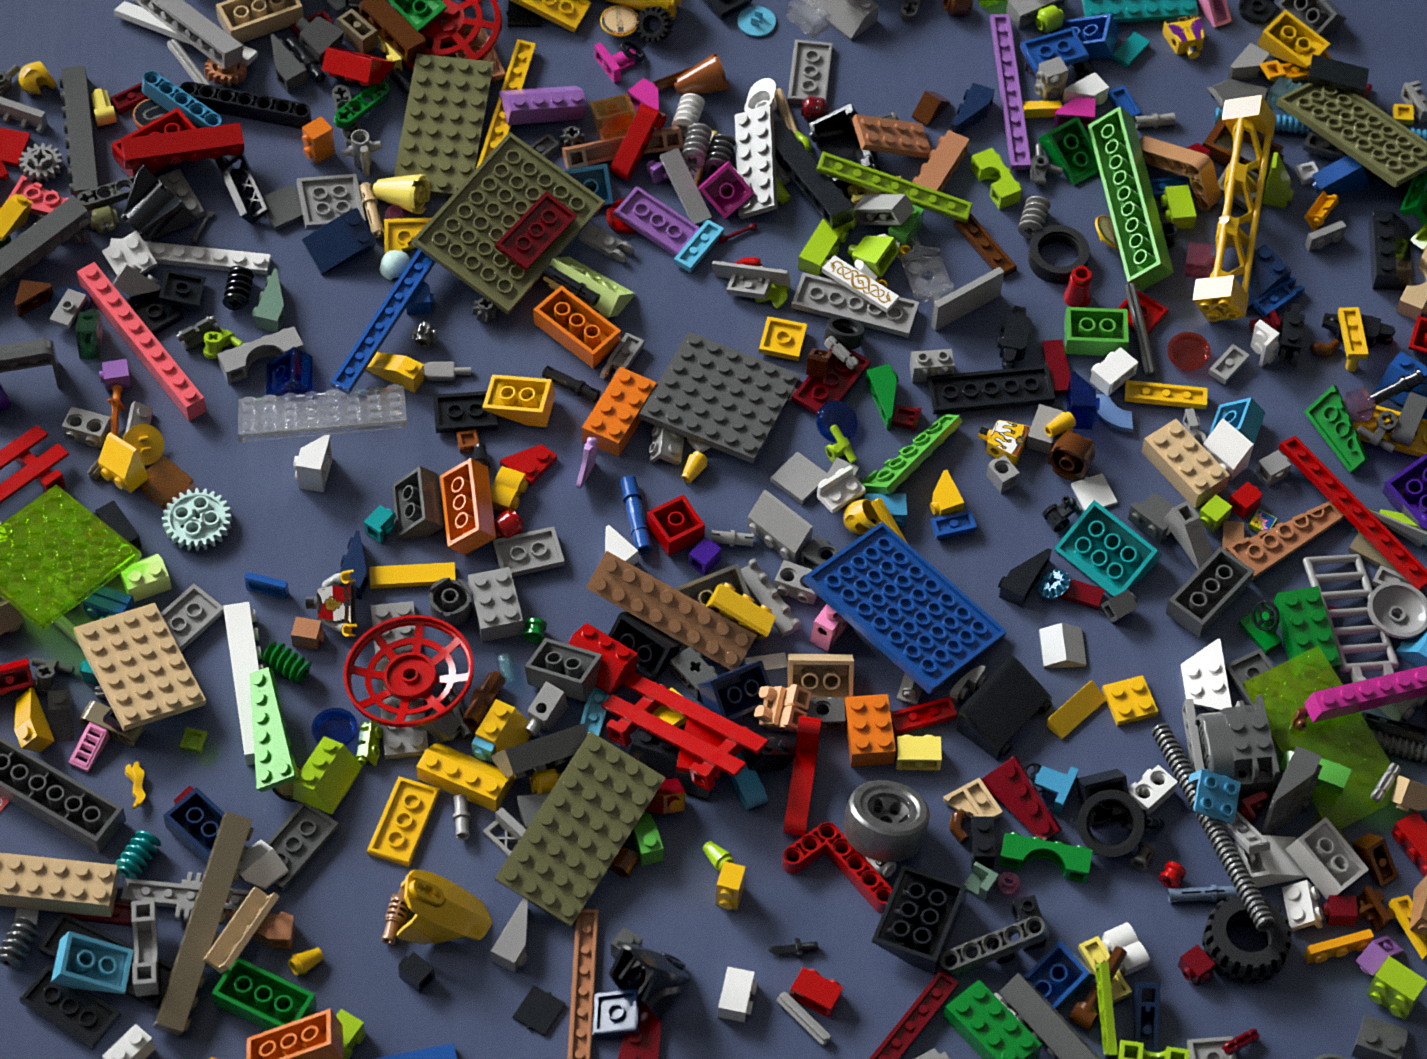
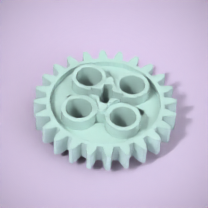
(197, 519)

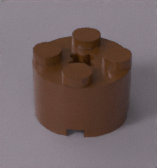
(1071, 455)

